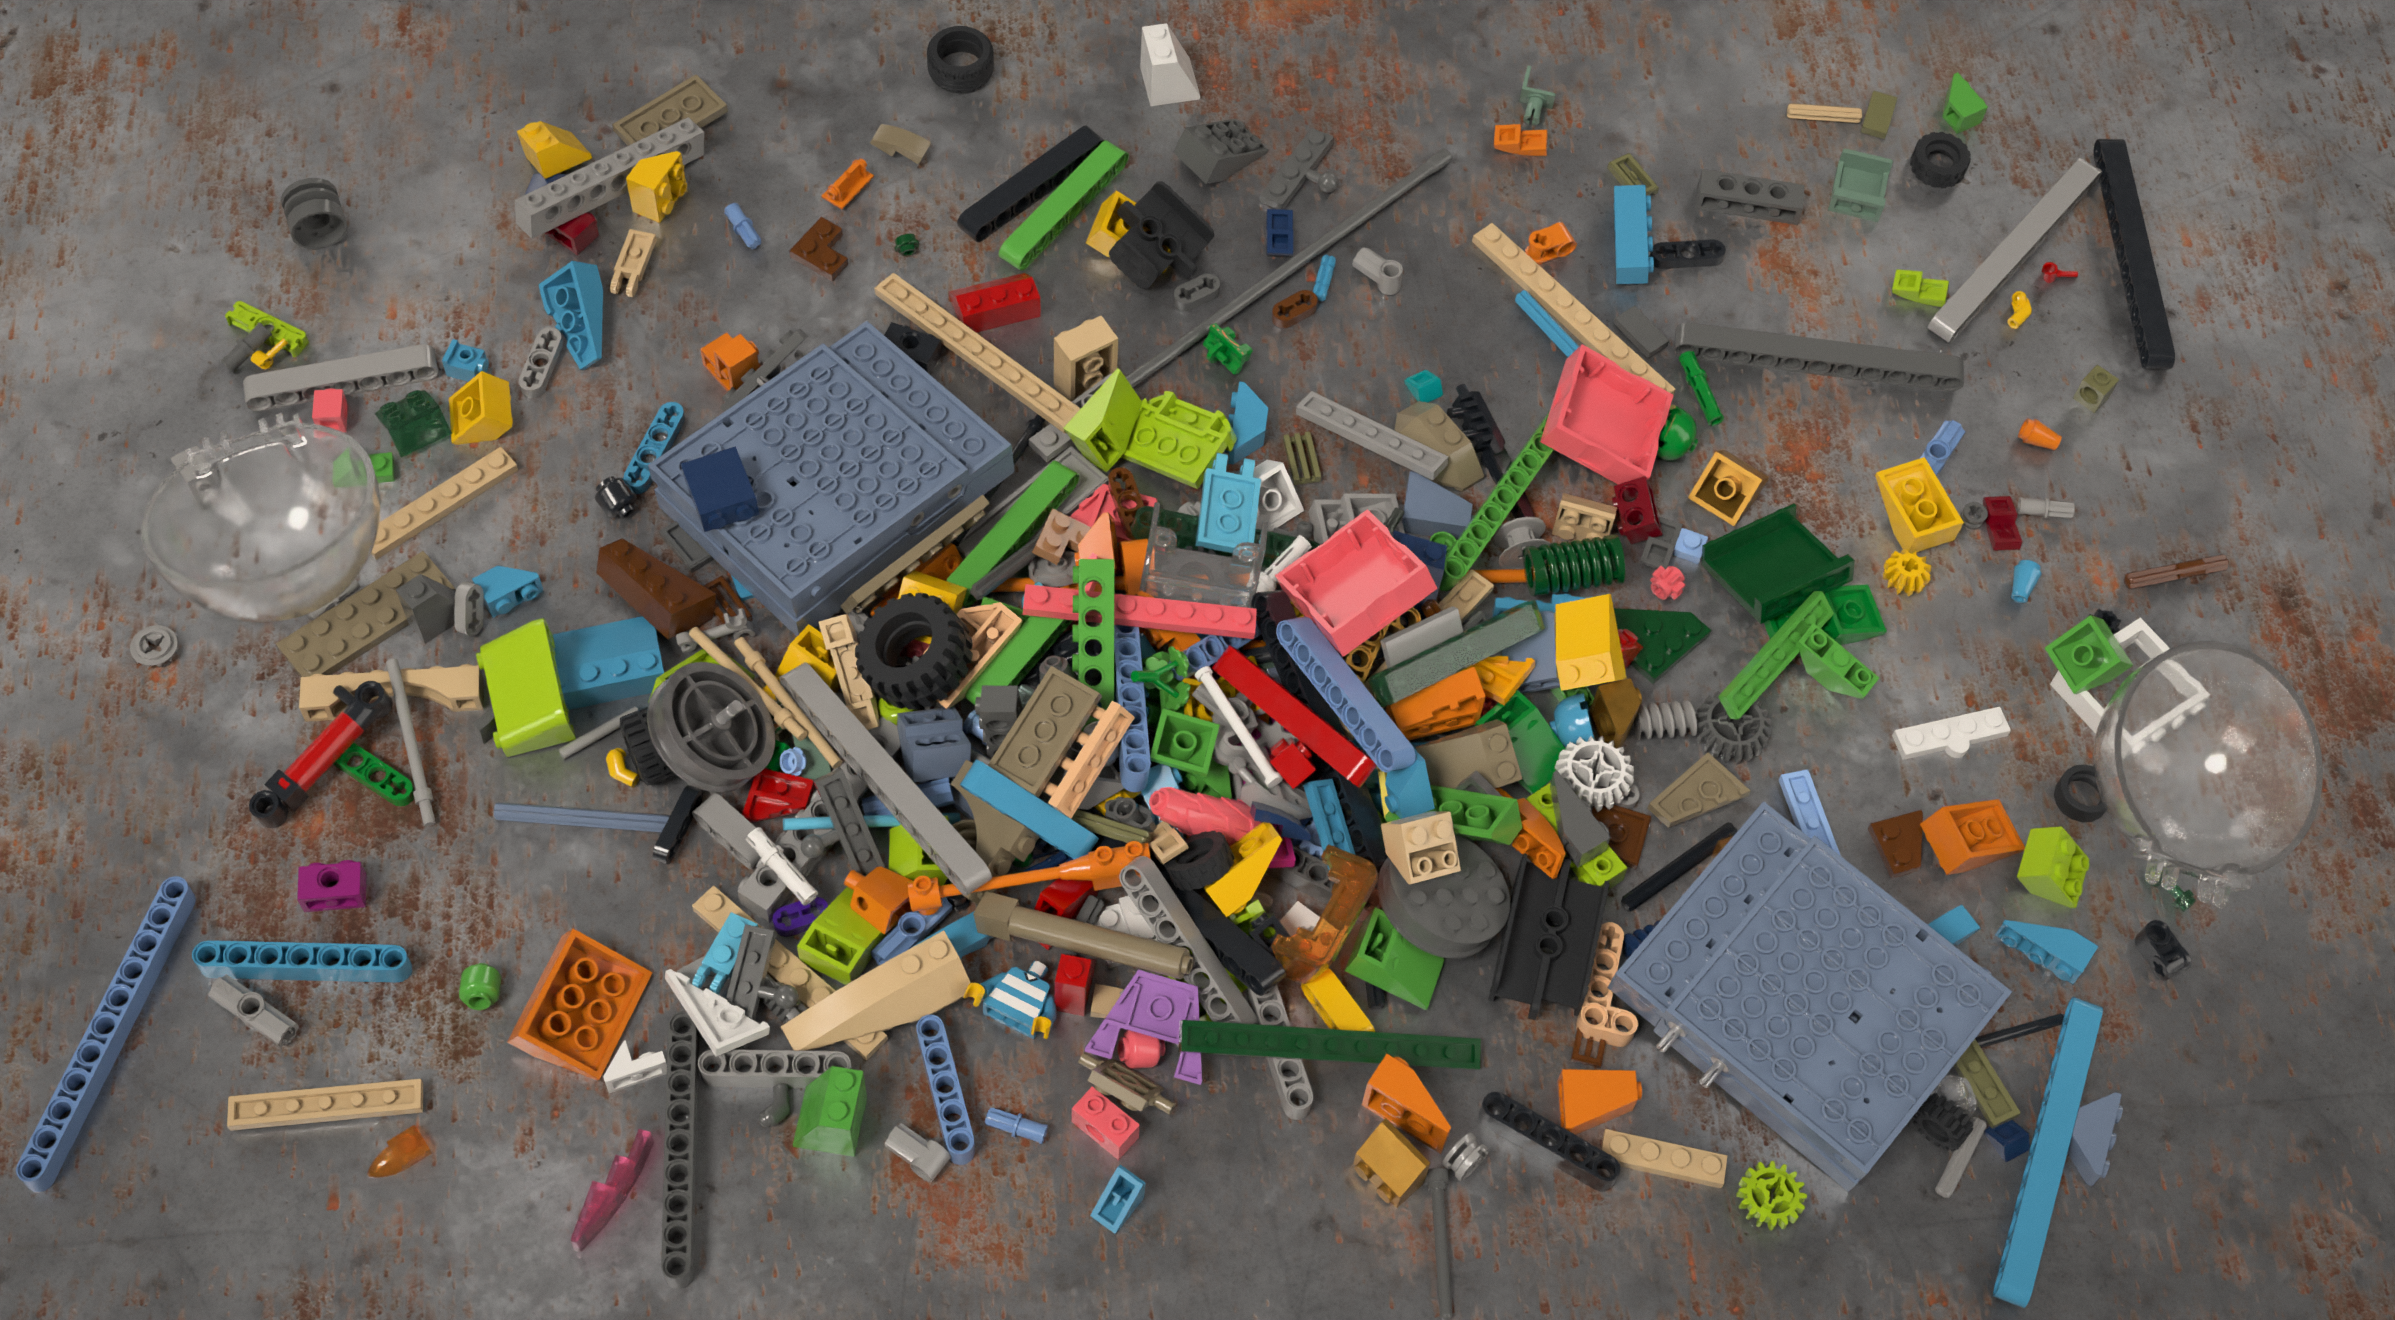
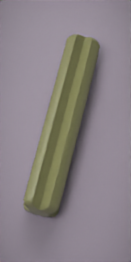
(1111, 828)

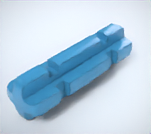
(1324, 277)

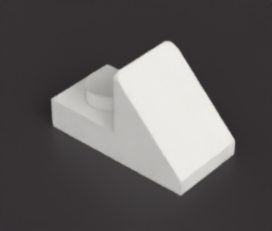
(626, 1073)

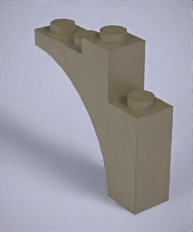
(998, 836)

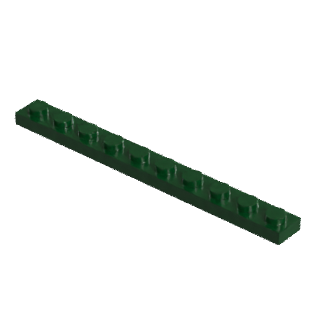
(1327, 1044)

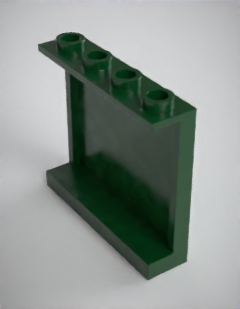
(1774, 564)

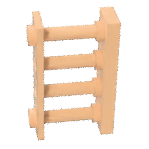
(1091, 759)

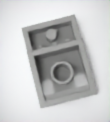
(1332, 515)

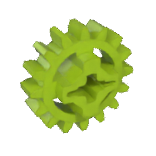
(1759, 1190)

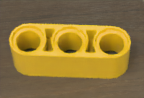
(1335, 1004)

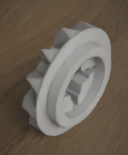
(154, 635)

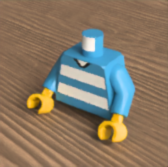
(1018, 999)

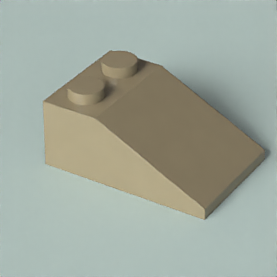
(1477, 748)

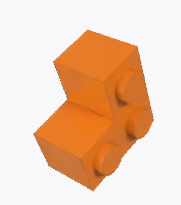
(730, 359)

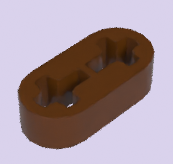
(1296, 311)

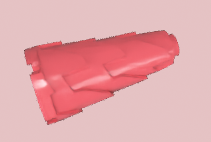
(1202, 813)

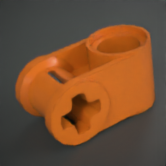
(1550, 243)

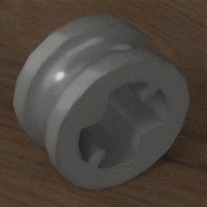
(1978, 509)

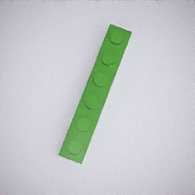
(1774, 656)

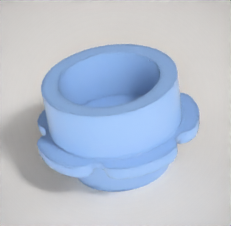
(793, 761)

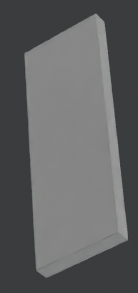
(1089, 480)

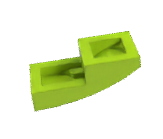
(1918, 289)

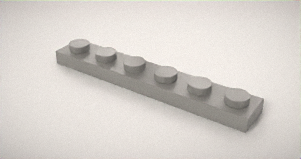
(1372, 435)

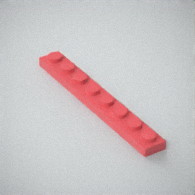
(1146, 612)

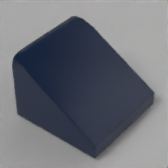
(2008, 1140)

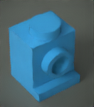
(464, 361)

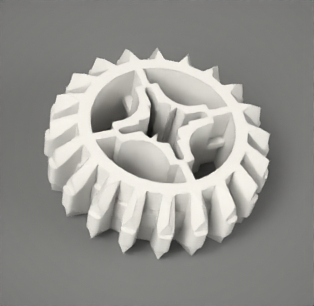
(1614, 773)

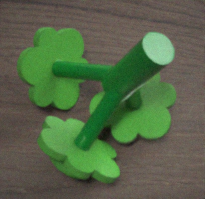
(1159, 672)

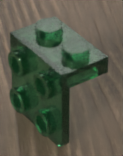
(413, 422)

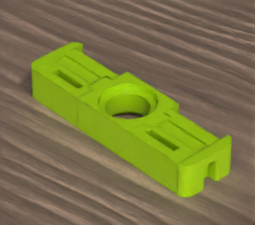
(248, 317)

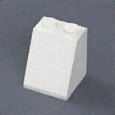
(1166, 67)

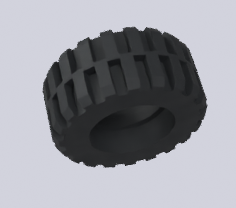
(892, 630)

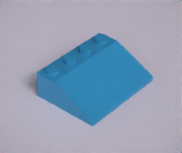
(608, 662)

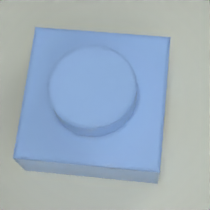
(1689, 545)

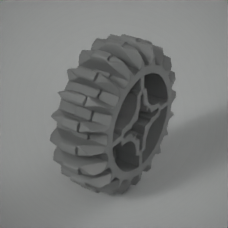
(1725, 734)

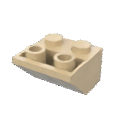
(1583, 518)
(1422, 846)

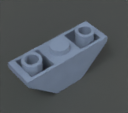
(2095, 1136)

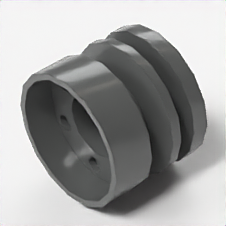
(314, 213)

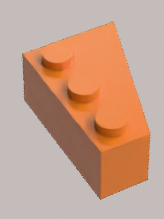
(1440, 707)

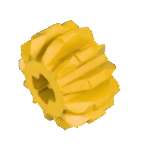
(1906, 572)

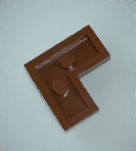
(815, 249)

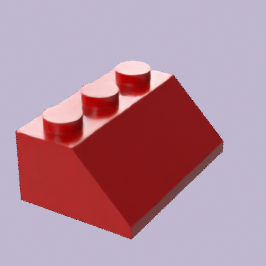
(997, 302)

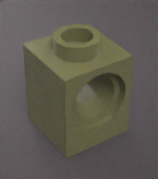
(2095, 388)

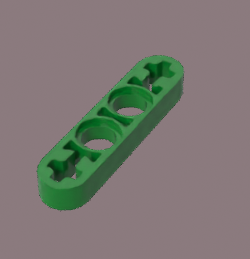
(368, 767)

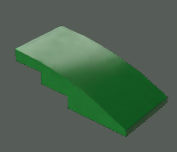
(1853, 617)

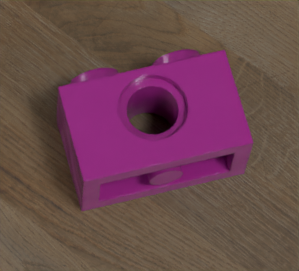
(346, 894)

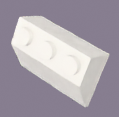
(1277, 495)

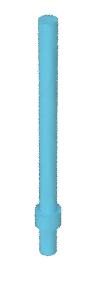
(871, 821)

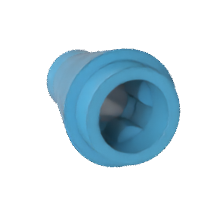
(2024, 580)

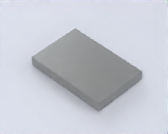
(1421, 636)

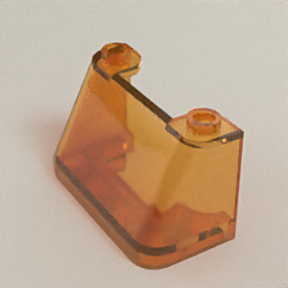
(1312, 953)

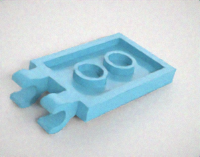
(1228, 506)

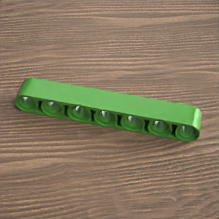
(1063, 205)
(1016, 526)

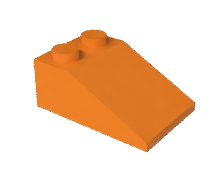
(1971, 835)
(1401, 1098)

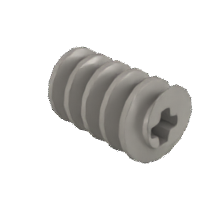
(1665, 718)

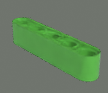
(1019, 654)

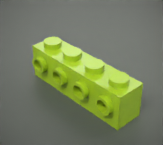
(1595, 872)

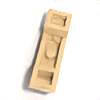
(858, 695)

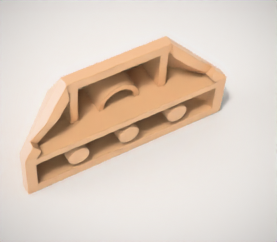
(990, 631)

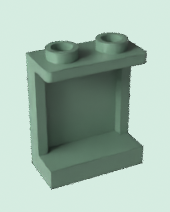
(1860, 185)

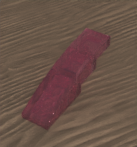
(607, 1198)

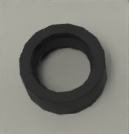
(2068, 804)

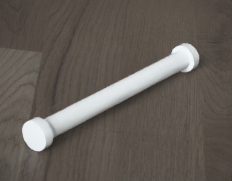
(1205, 676)

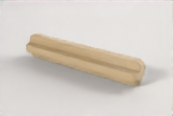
(1824, 113)

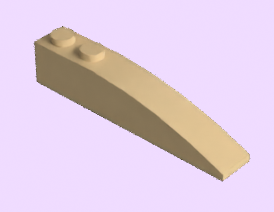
(885, 997)

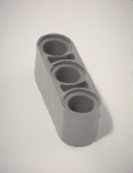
(727, 828)

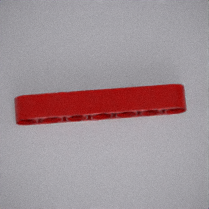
(1295, 716)

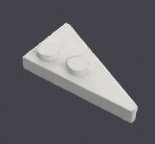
(716, 1019)

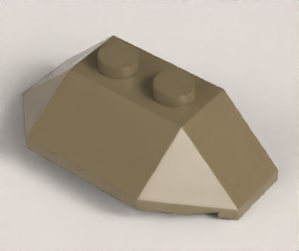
(1435, 429)

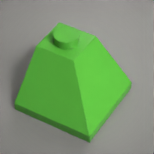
(1184, 742)

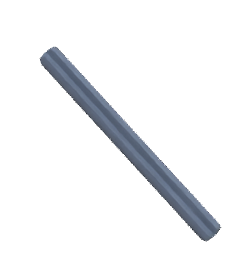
(580, 817)

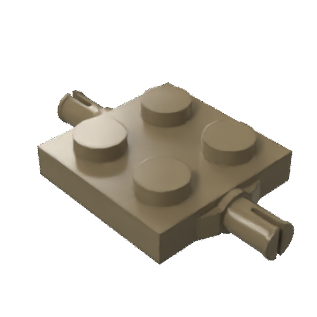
(1125, 1084)

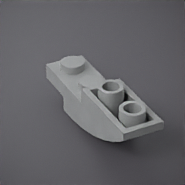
(1052, 441)

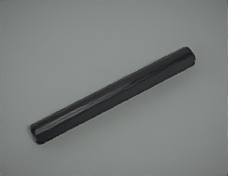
(1676, 868)

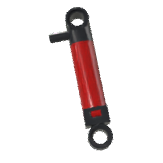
(291, 785)

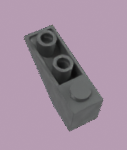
(1576, 826)

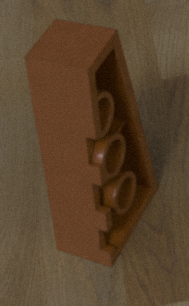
(655, 589)

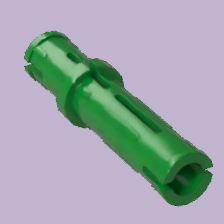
(1697, 380)

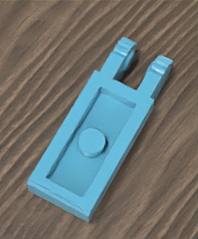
(722, 953)

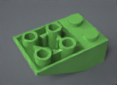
(1392, 962)

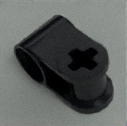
(2163, 951)

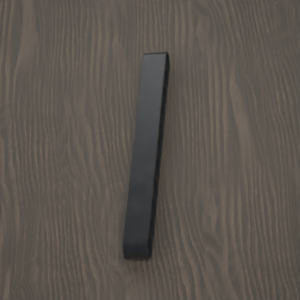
(2134, 255)
(1355, 802)
(1230, 944)

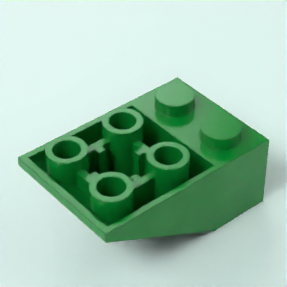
(1532, 739)

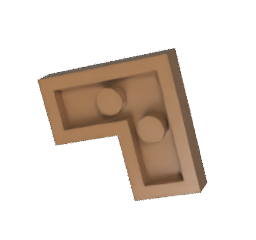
(1057, 534)

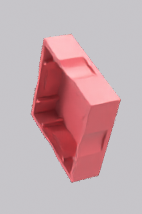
(1606, 417)
(1356, 582)

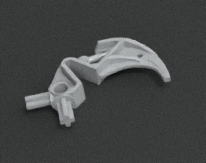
(1237, 758)

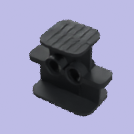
(1171, 224)

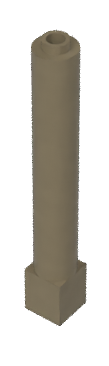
(1005, 918)

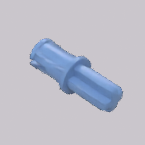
(742, 225)
(1016, 1125)

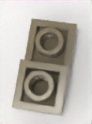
(893, 139)

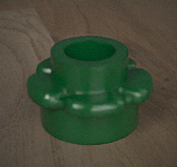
(906, 244)

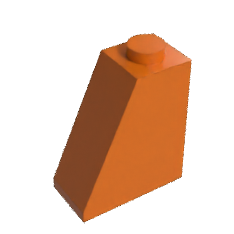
(1595, 1097)

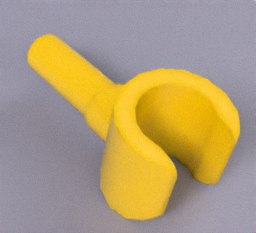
(265, 360)

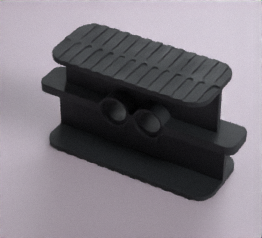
(1522, 967)

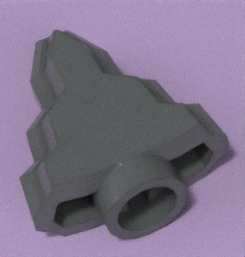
(1129, 812)

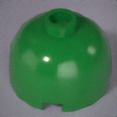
(1677, 435)

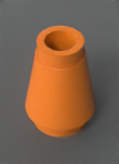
(2038, 434)

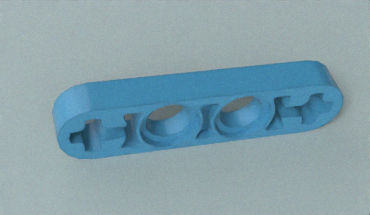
(657, 448)

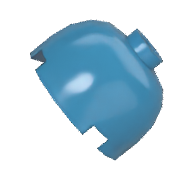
(1572, 720)

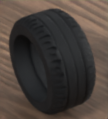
(956, 40)

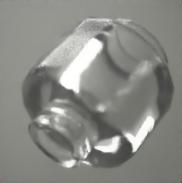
(1958, 1090)

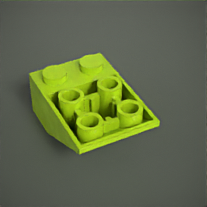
(1106, 422)
(839, 941)

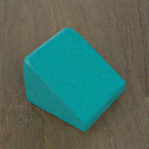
(1424, 386)

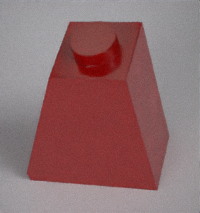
(1064, 898)
(1073, 983)

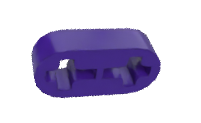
(800, 917)

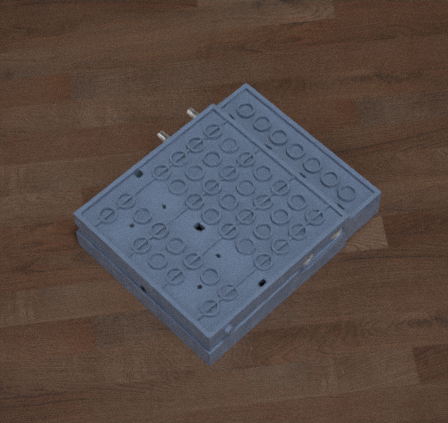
(848, 471)
(1808, 994)

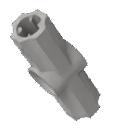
(266, 1020)

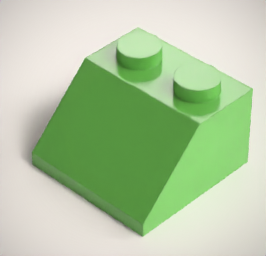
(2088, 655)

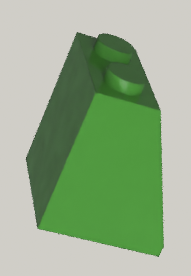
(832, 1112)

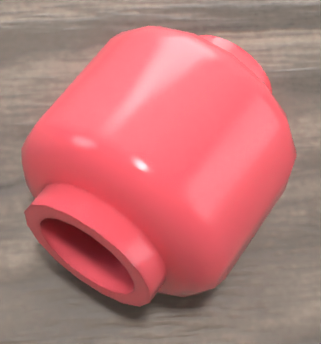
(1140, 1050)

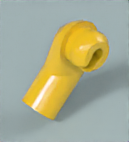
(2021, 308)
(618, 770)

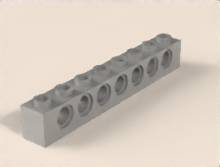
(602, 179)
(767, 899)

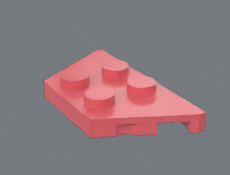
(1102, 502)

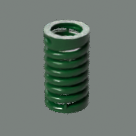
(1574, 570)

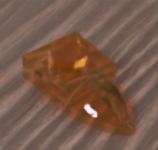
(400, 1154)

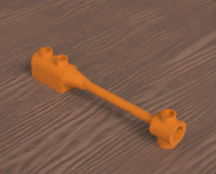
(1099, 866)

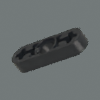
(1695, 246)
(677, 825)

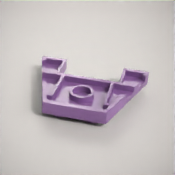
(1153, 1008)

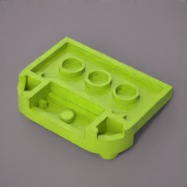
(1178, 438)

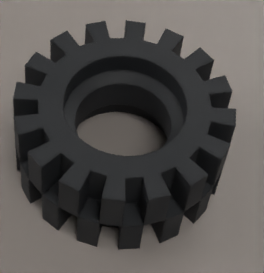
(1943, 1122)

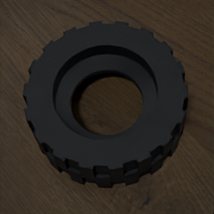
(1933, 174)
(1202, 862)

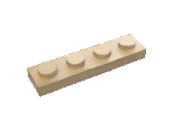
(1665, 1158)

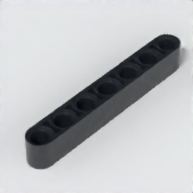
(1028, 185)

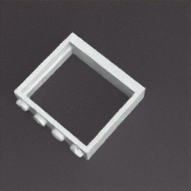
(2084, 703)

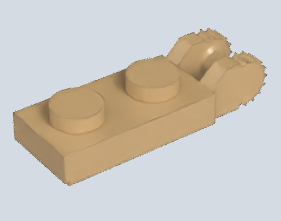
(633, 261)

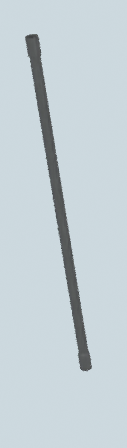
(1431, 166)

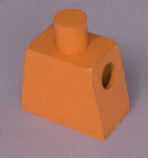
(879, 897)

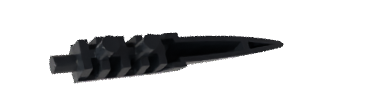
(1482, 429)

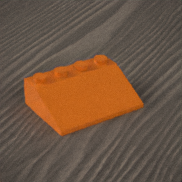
(580, 1005)

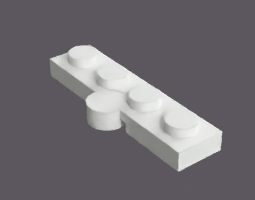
(1951, 734)

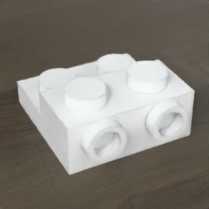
(1126, 919)

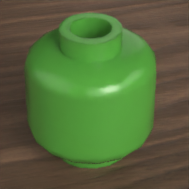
(480, 986)

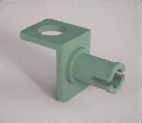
(1535, 100)

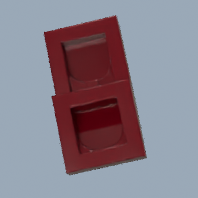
(2001, 523)

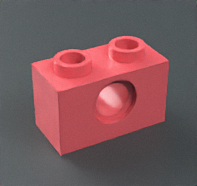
(1105, 1123)

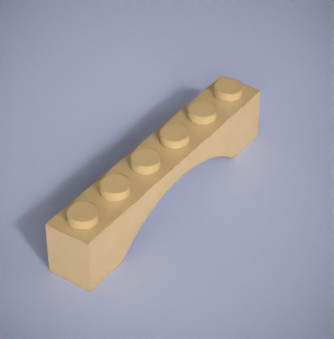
(453, 687)

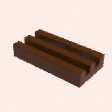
(731, 594)
(1586, 1059)

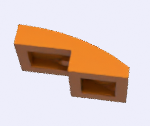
(1514, 140)

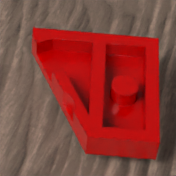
(777, 795)

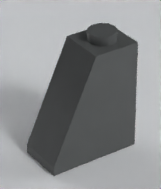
(427, 606)

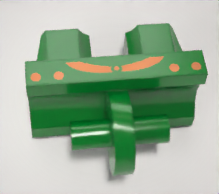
(1225, 349)

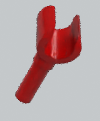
(2051, 272)

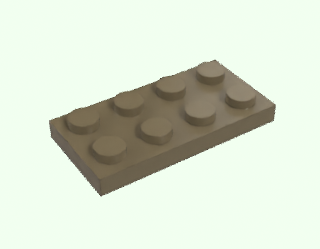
(689, 99)
(1045, 731)

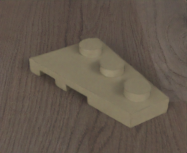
(1697, 791)

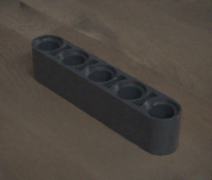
(1555, 1155)

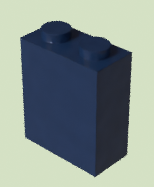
(720, 489)

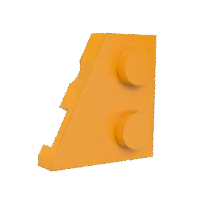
(1502, 677)

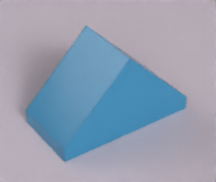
(1119, 1199)

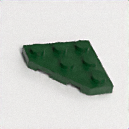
(1664, 638)

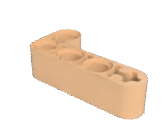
(1599, 1007)

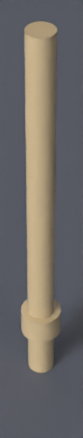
(757, 663)
(782, 717)

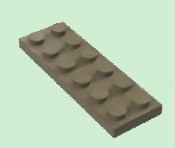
(910, 560)
(356, 622)

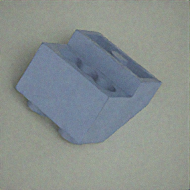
(932, 743)

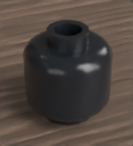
(615, 497)

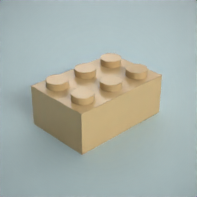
(1084, 357)

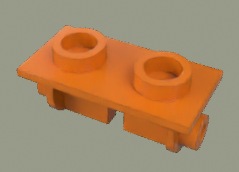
(848, 184)

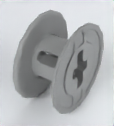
(1515, 536)

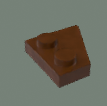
(1899, 843)

